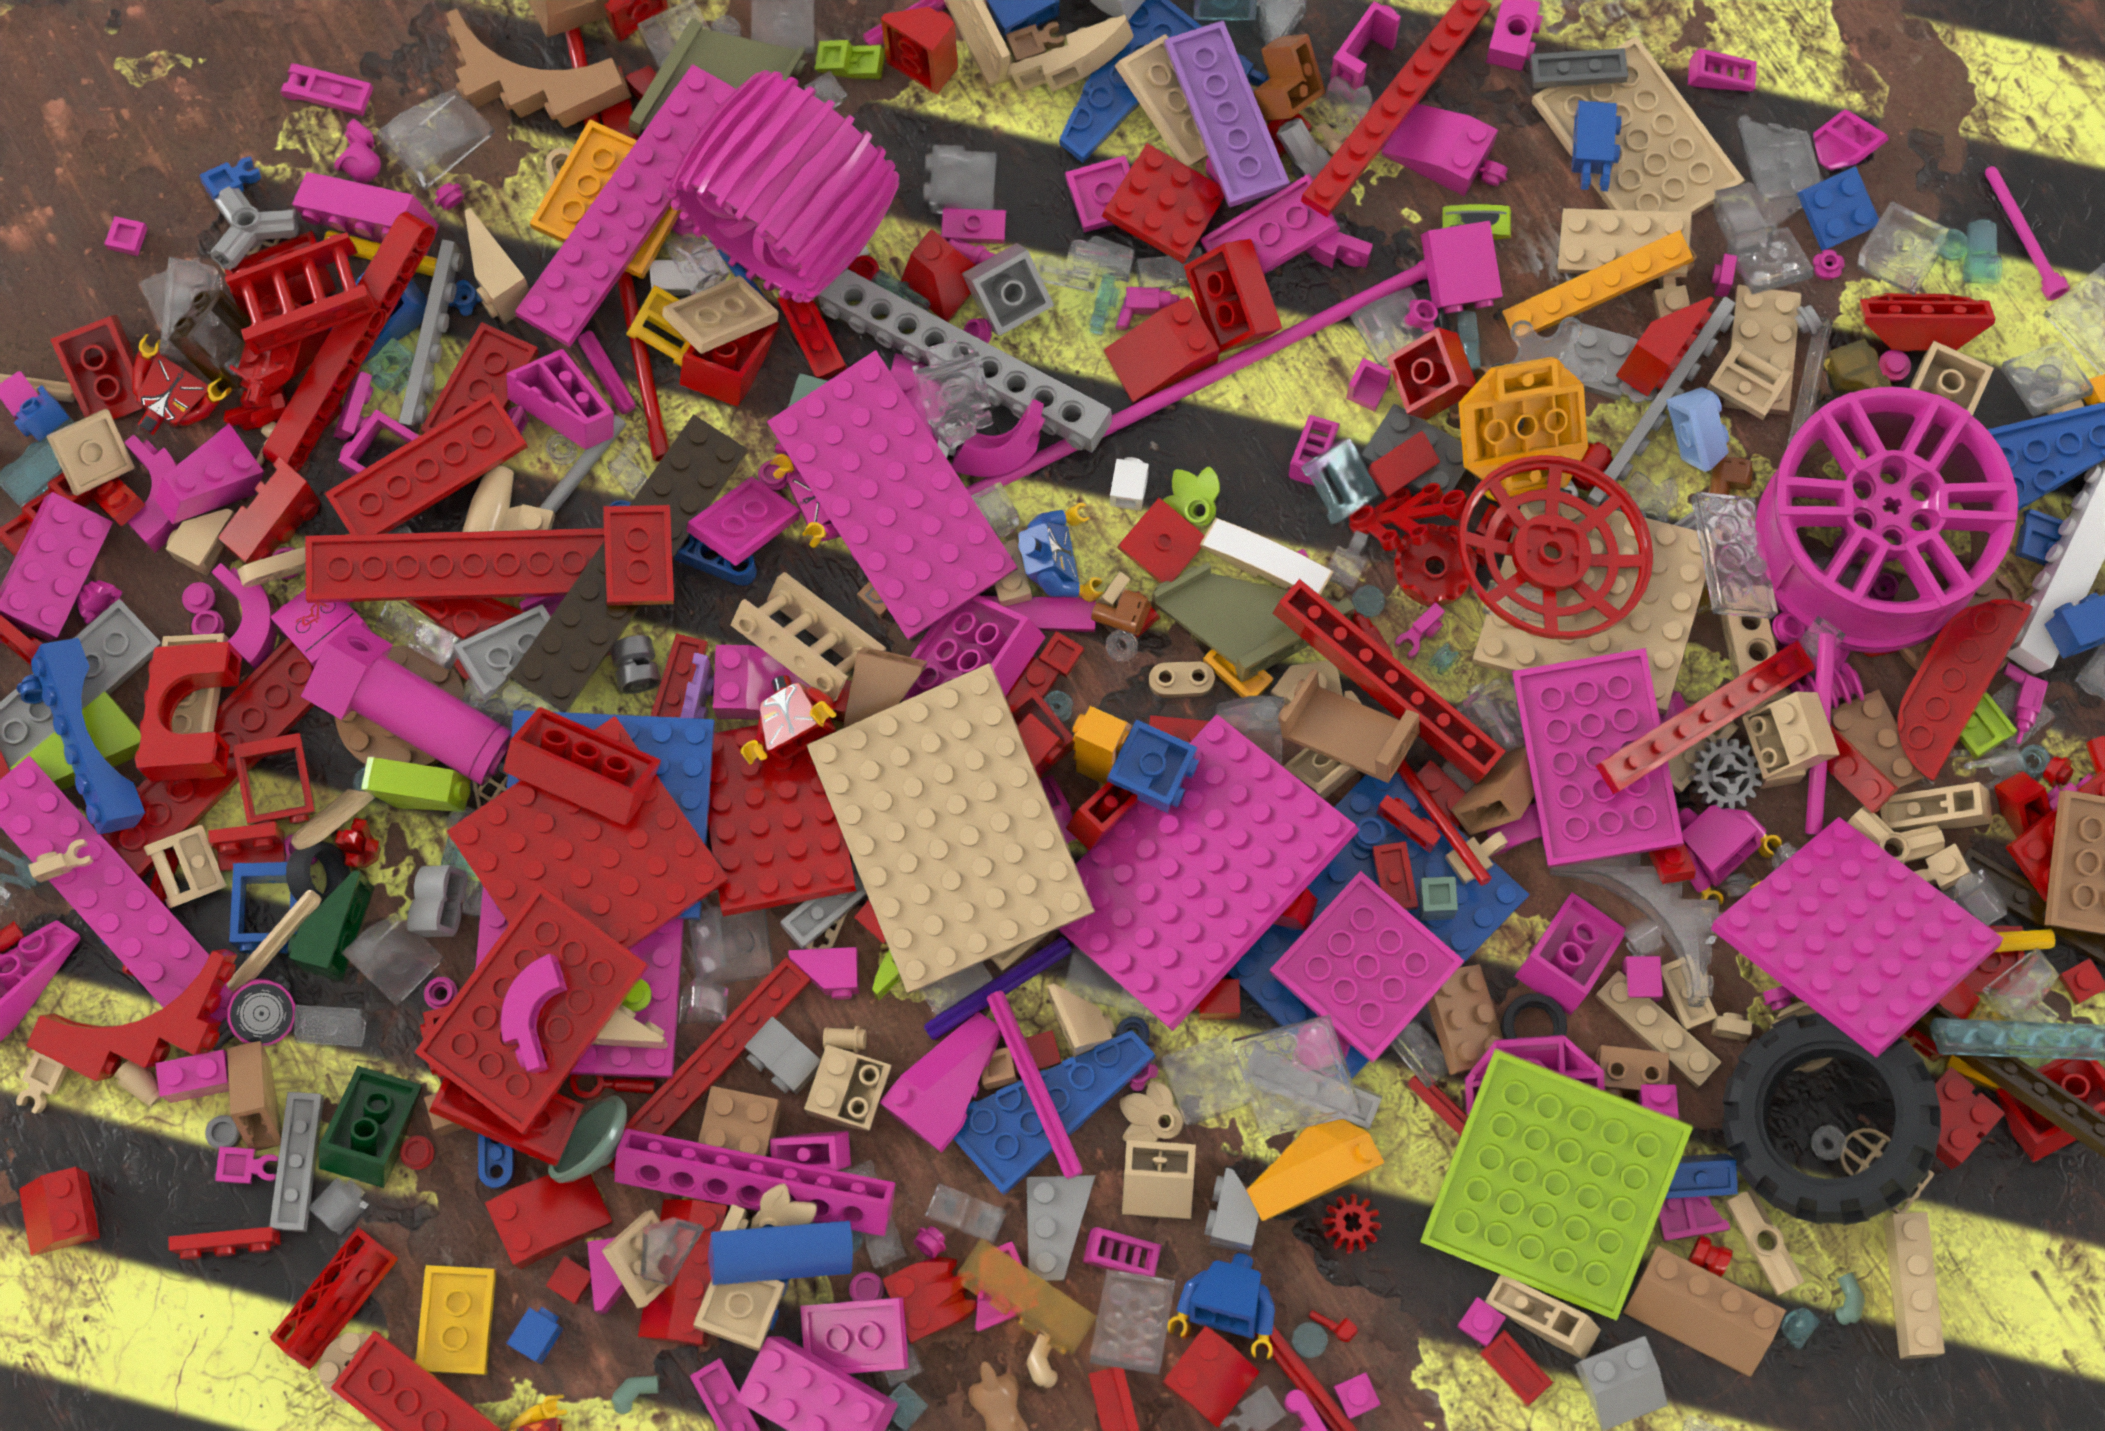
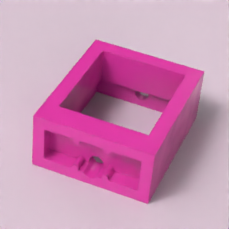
(368, 431)

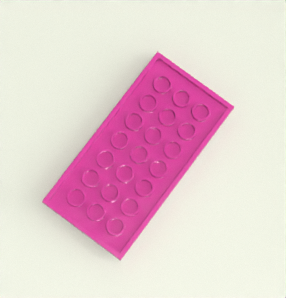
(892, 495)

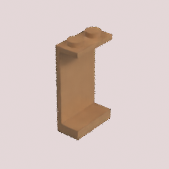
(1347, 729)

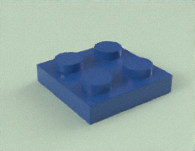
(1838, 208)

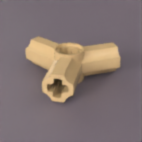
(1910, 844)

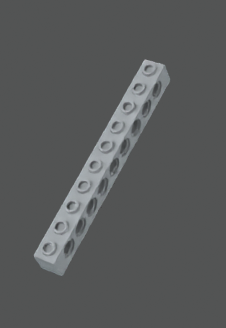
(930, 329)

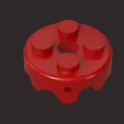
(1427, 587)

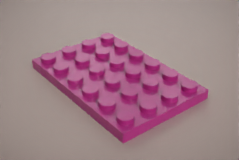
(1571, 722)

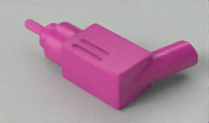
(1143, 301)
(2028, 698)

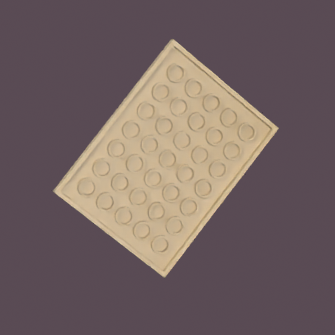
(950, 828)

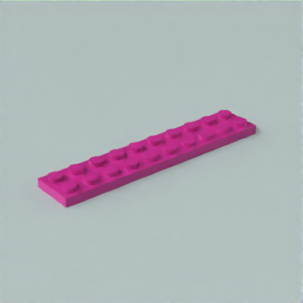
(621, 214)
(106, 891)

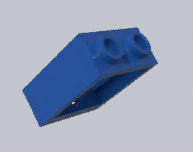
(252, 874)

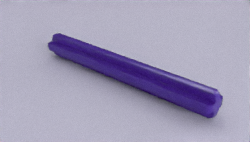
(1005, 982)

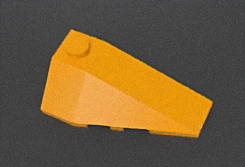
(1314, 1165)

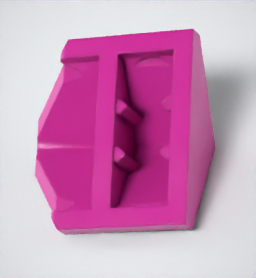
(1846, 141)

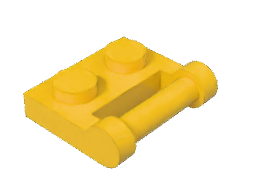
(652, 311)

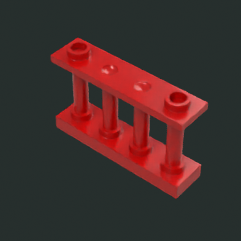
(308, 319)

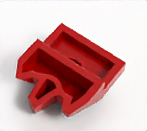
(930, 1296)

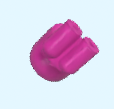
(358, 158)

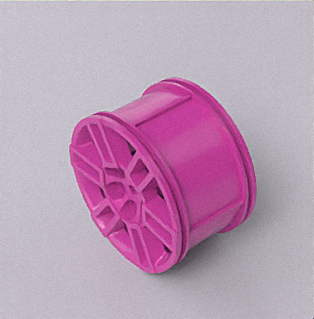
(1931, 445)

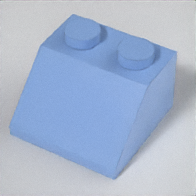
(1698, 428)

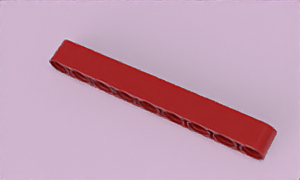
(349, 343)

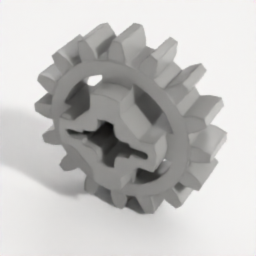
(1723, 759)

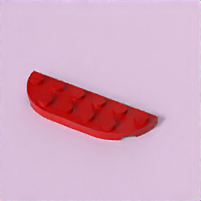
(1955, 680)

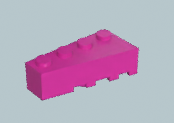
(354, 206)

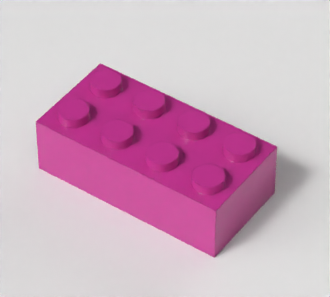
(51, 566)
(811, 1394)

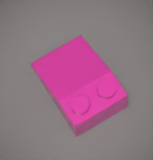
(1442, 146)
(744, 680)
(1571, 953)

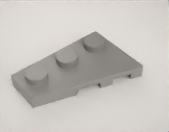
(497, 651)
(1054, 1220)

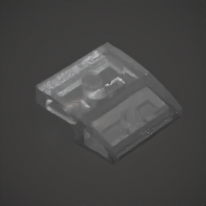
(1384, 325)

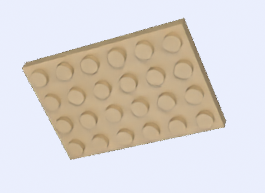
(1664, 148)

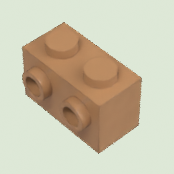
(1629, 1068)

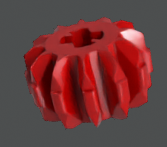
(1339, 1224)

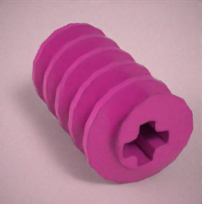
(1844, 685)

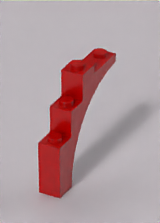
(183, 1022)

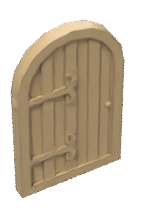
(330, 818)

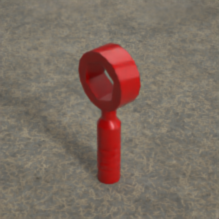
(617, 1084)

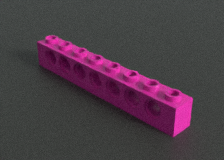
(744, 1178)

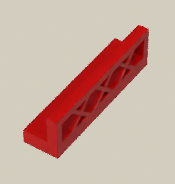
(336, 1300)
(1113, 1400)

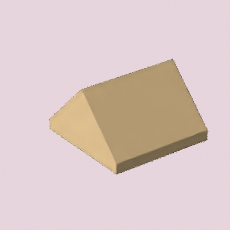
(1319, 772)

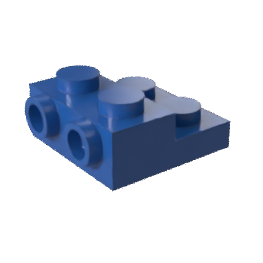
(1154, 766)

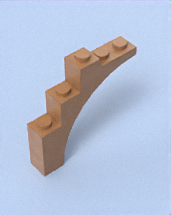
(564, 93)

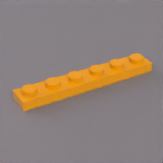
(1602, 283)

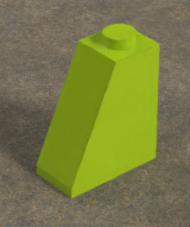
(416, 785)

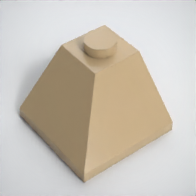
(1079, 1020)

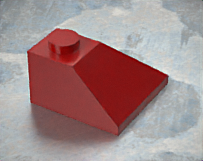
(936, 274)

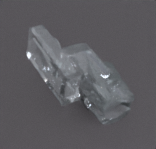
(1086, 263)

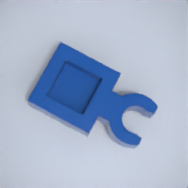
(225, 176)

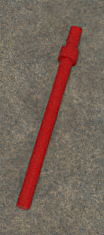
(1443, 823)

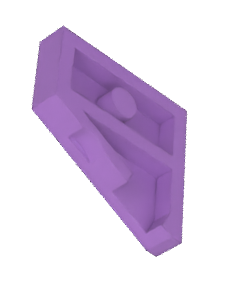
(699, 689)

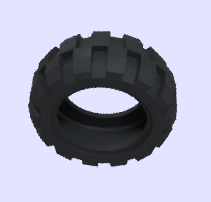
(1815, 1199)

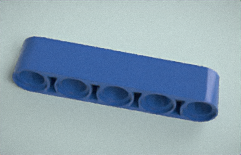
(720, 567)

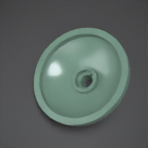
(592, 1141)

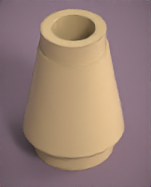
(138, 1082)

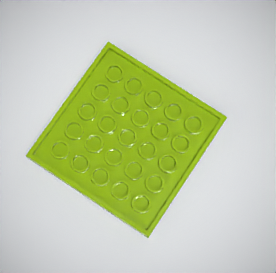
(1556, 1183)

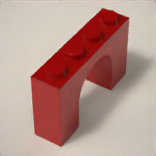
(173, 676)

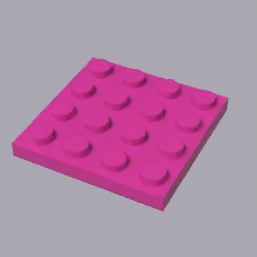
(1366, 966)

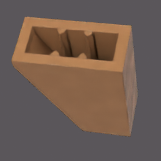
(879, 682)
(1499, 796)
(253, 1096)

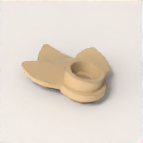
(1146, 1112)
(779, 1211)

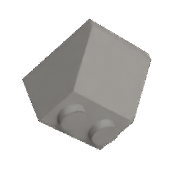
(1622, 1383)

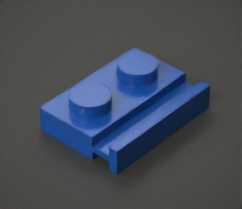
(2037, 536)

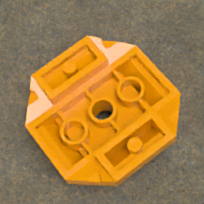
(1552, 412)

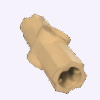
(1775, 1263)

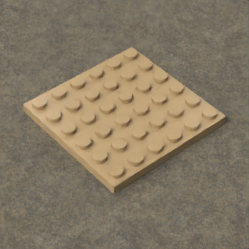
(1657, 623)

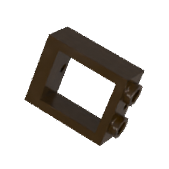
(188, 324)

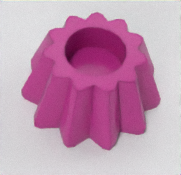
(96, 598)

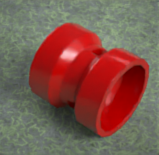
(1710, 1257)

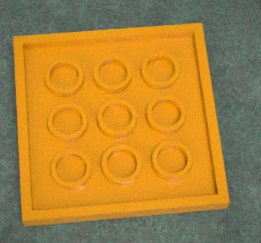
(579, 183)

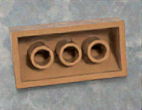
(1703, 1311)

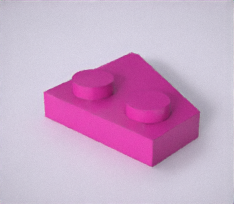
(1689, 1218)

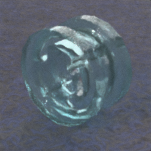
(1443, 658)
(2040, 753)

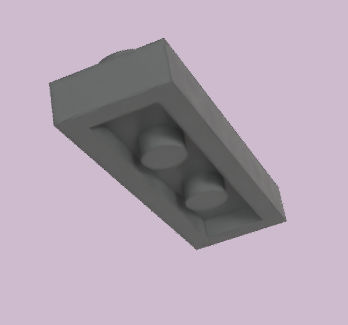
(1578, 68)

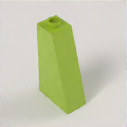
(110, 731)

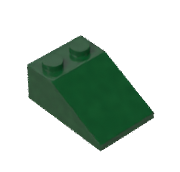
(331, 929)
(369, 1127)

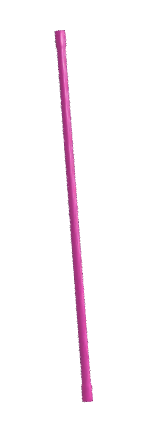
(1217, 371)

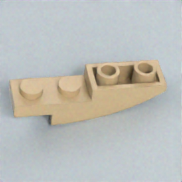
(1084, 54)

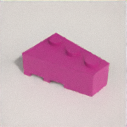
(209, 478)

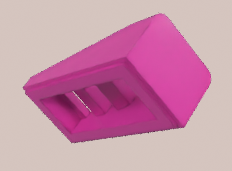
(1702, 73)
(1298, 460)
(1098, 1234)

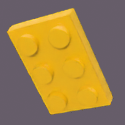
(456, 1319)

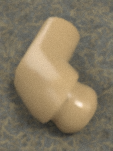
(1039, 1365)

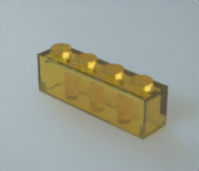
(1027, 1297)

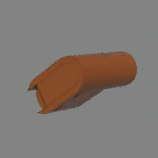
(1731, 474)
(1128, 615)

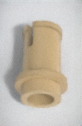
(845, 1038)

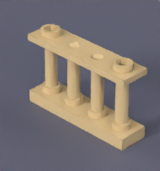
(817, 618)

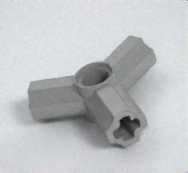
(248, 227)

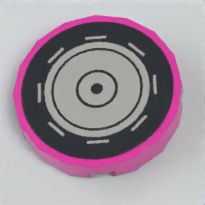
(260, 1012)

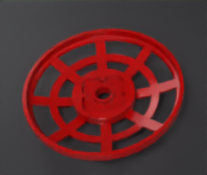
(1564, 536)

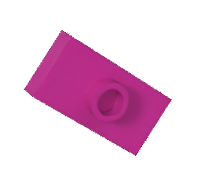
(974, 225)

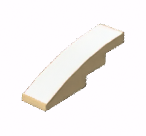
(1263, 557)

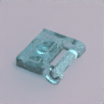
(1348, 475)

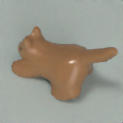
(997, 1400)

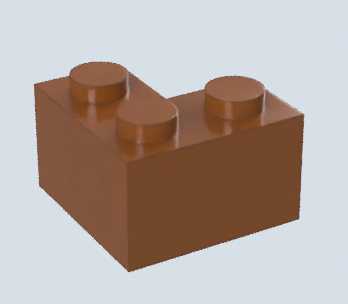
(1293, 77)

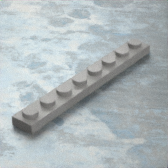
(1655, 415)

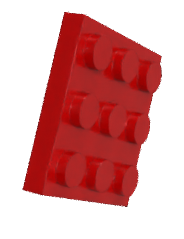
(1164, 203)

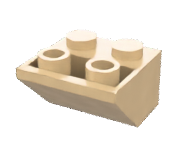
(1790, 734)
(847, 1089)
(1158, 1179)

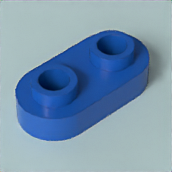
(493, 1156)

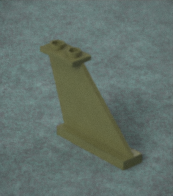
(719, 54)
(1233, 617)

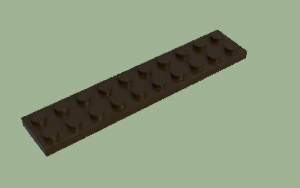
(583, 624)

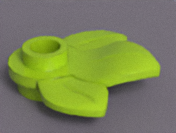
(1192, 492)

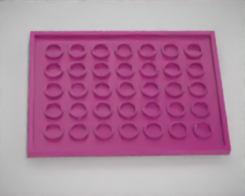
(1206, 880)

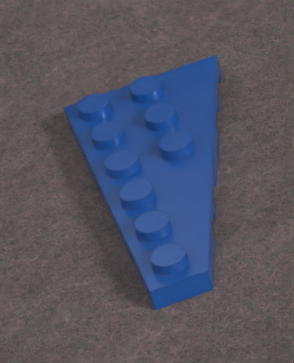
(1106, 96)
(2052, 449)

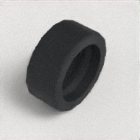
(298, 869)
(1537, 1000)

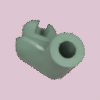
(1853, 1302)

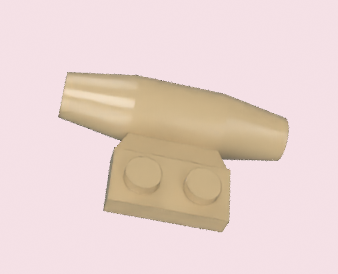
(492, 510)

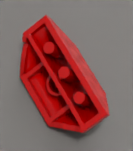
(1916, 321)

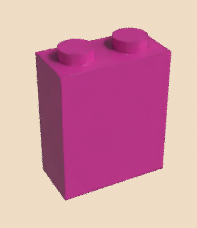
(1461, 267)

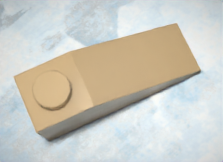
(1946, 806)
(1544, 1316)

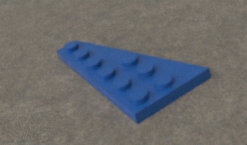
(1005, 1130)

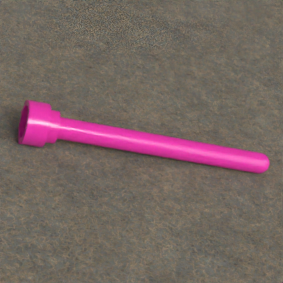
(2053, 284)

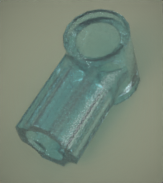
(1982, 262)

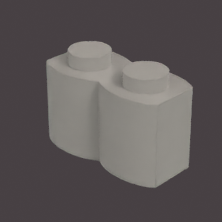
(437, 901)
(783, 1056)

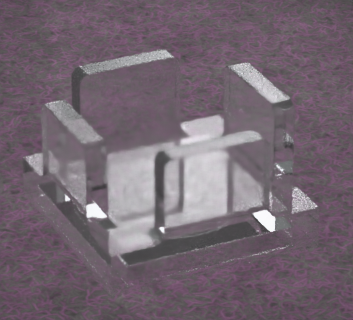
(951, 383)

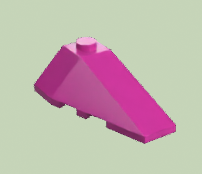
(29, 969)
(938, 1087)

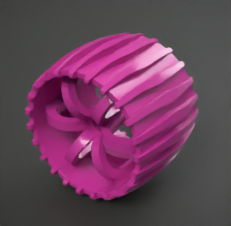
(783, 185)

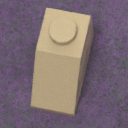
(197, 540)

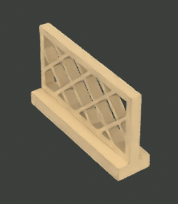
(982, 39)

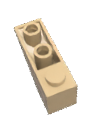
(627, 1032)

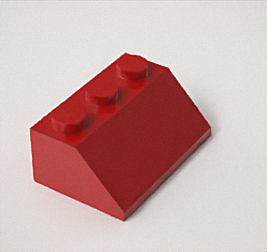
(921, 45)
(300, 289)
(1233, 295)
(2036, 1133)

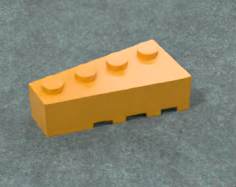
(1098, 743)

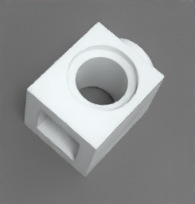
(1129, 484)

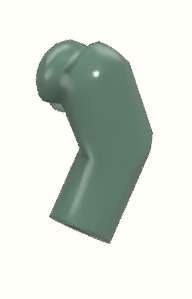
(630, 1389)

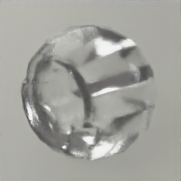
(1644, 937)

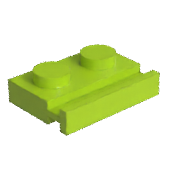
(1986, 728)

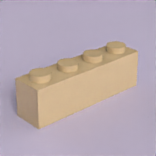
(1913, 1285)

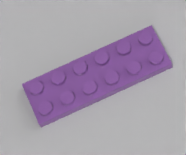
(1226, 114)

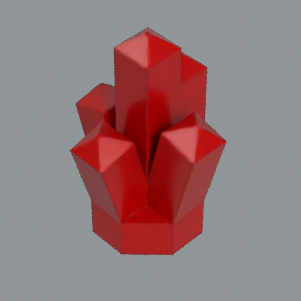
(251, 417)
(358, 845)

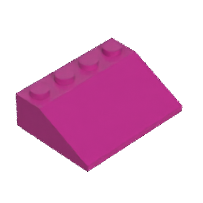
(995, 637)

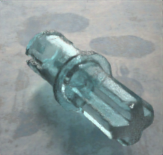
(900, 289)
(1469, 337)

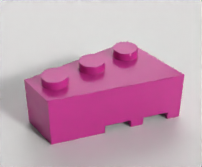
(562, 398)

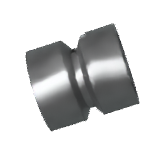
(634, 659)

